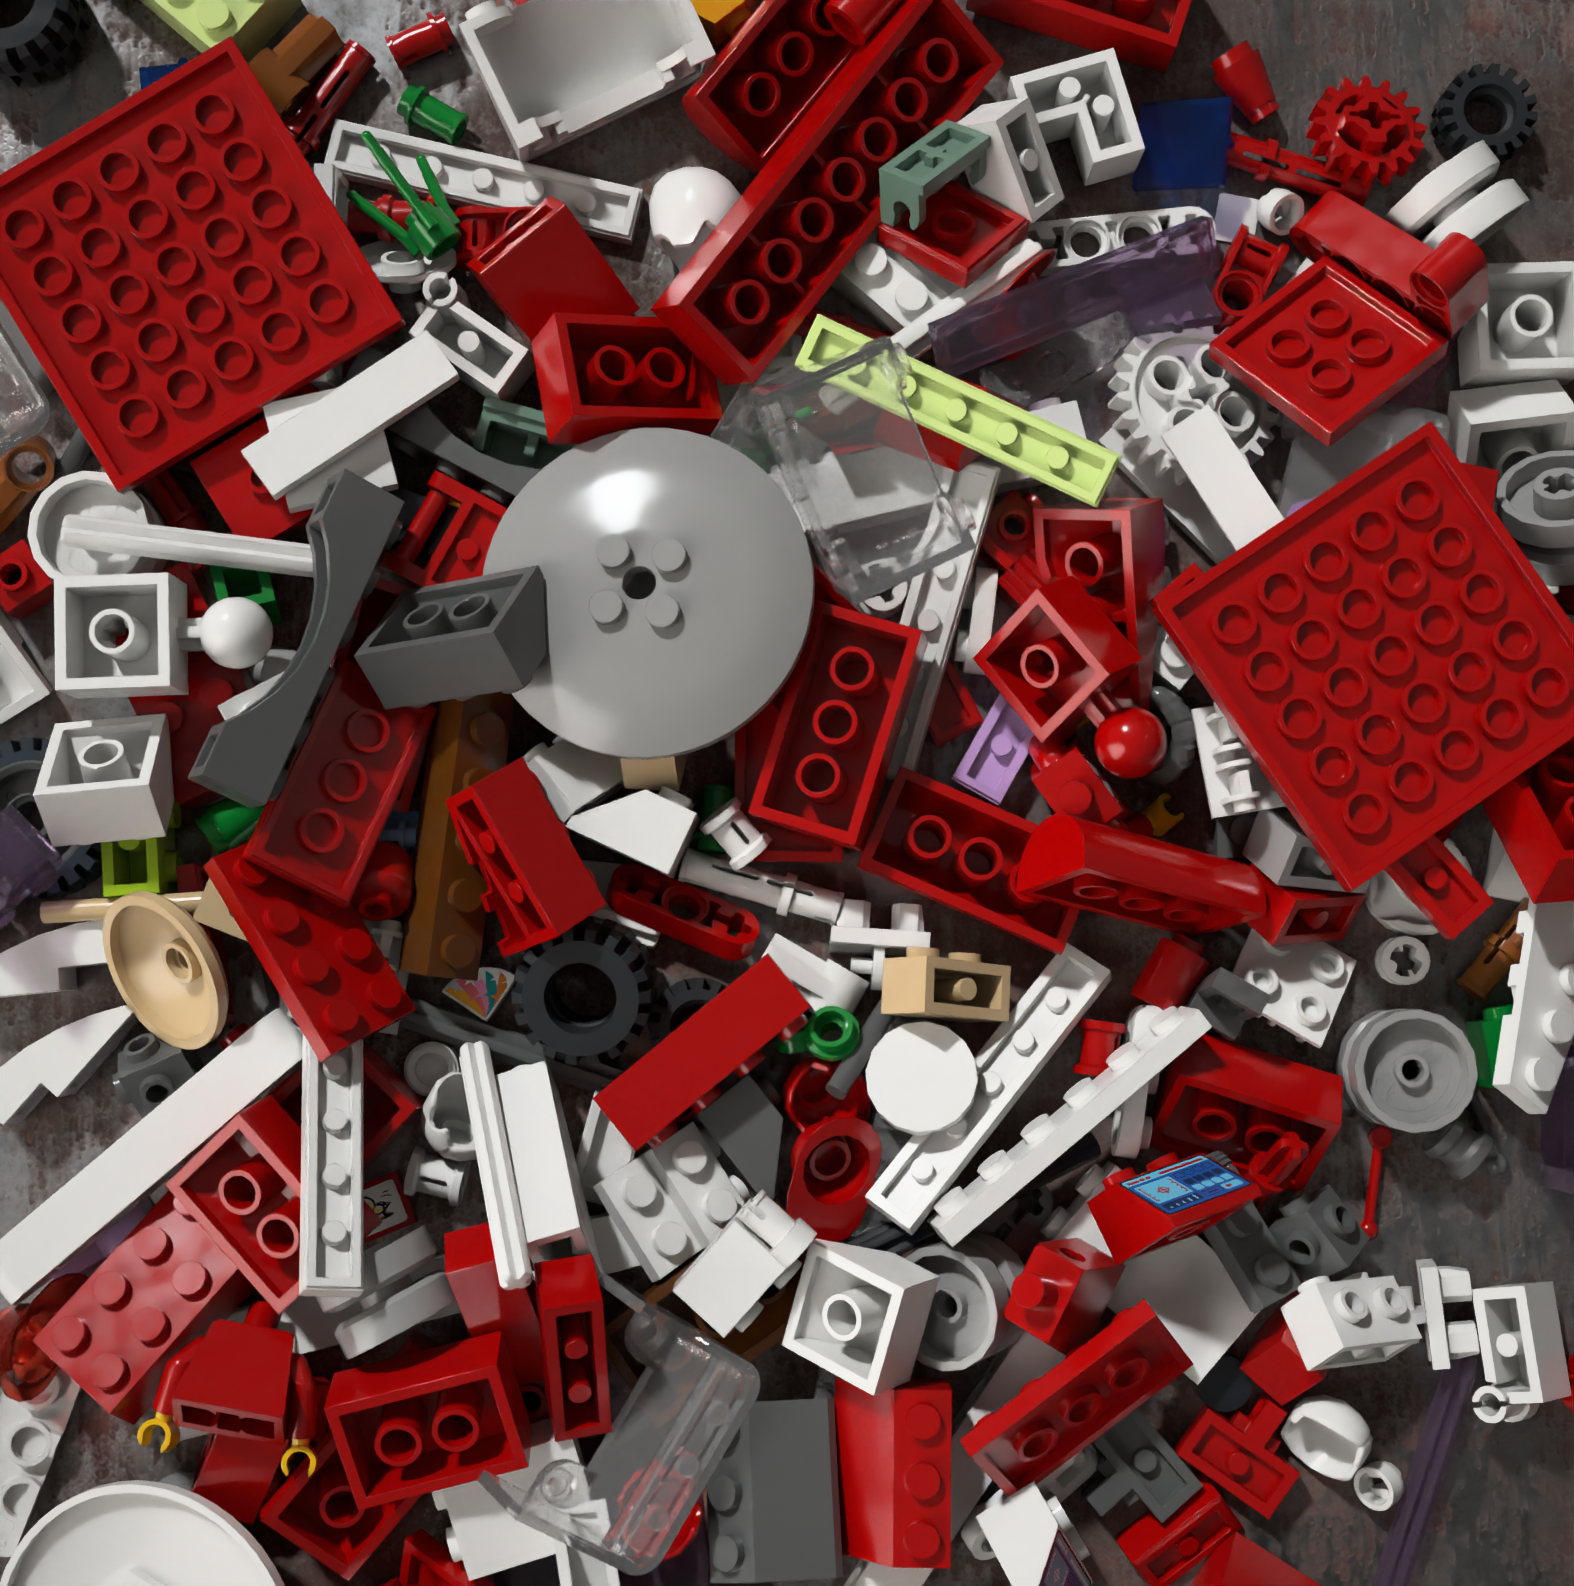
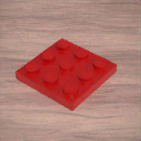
(1328, 350)

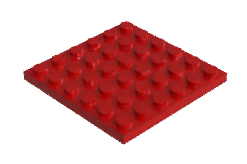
(181, 267)
(1383, 655)

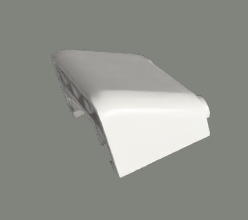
(581, 62)

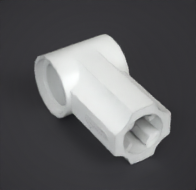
(817, 980)

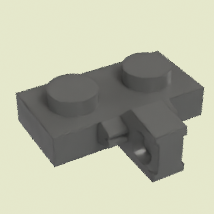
(1139, 1467)

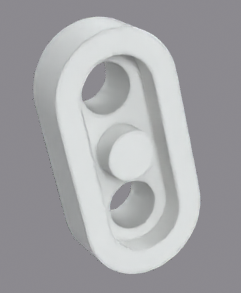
(981, 605)

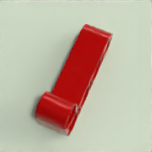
(1434, 285)

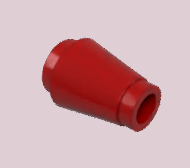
(1245, 79)

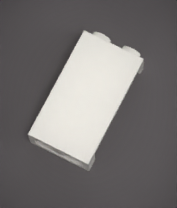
(1179, 1282)

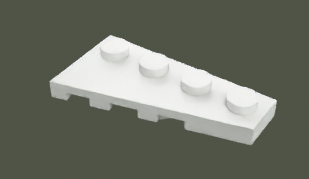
(1542, 1017)
(27, 1448)

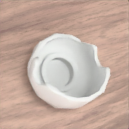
(447, 1119)
(1328, 1436)

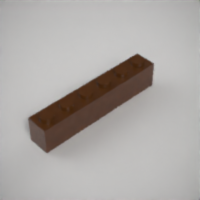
(446, 911)

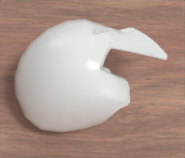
(687, 209)

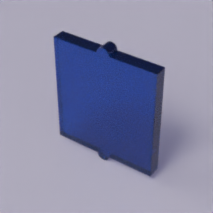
(1184, 144)

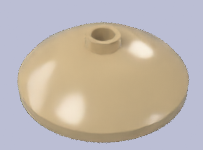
(166, 969)

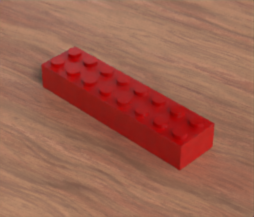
(822, 189)

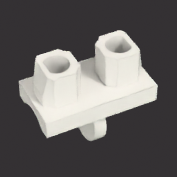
(855, 937)
(1436, 1287)

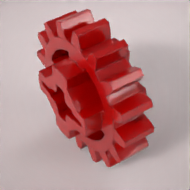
(1365, 131)

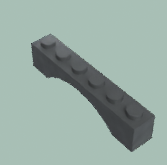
(426, 435)
(346, 536)

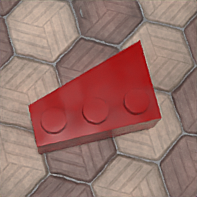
(524, 857)

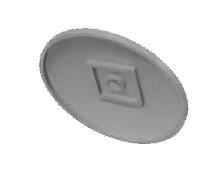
(725, 602)

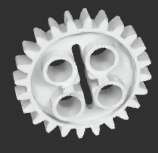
(1153, 410)

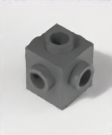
(152, 1071)
(1318, 1232)

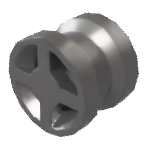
(1458, 1147)

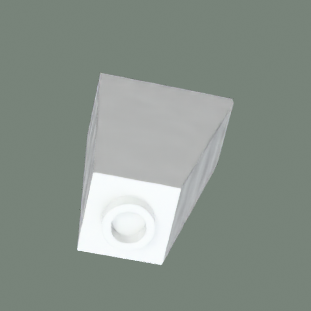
(544, 1166)

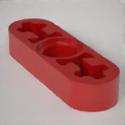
(712, 939)

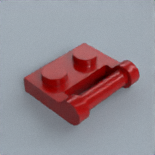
(462, 547)

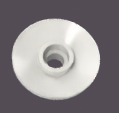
(400, 270)

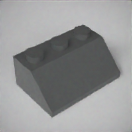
(458, 640)
(777, 1497)

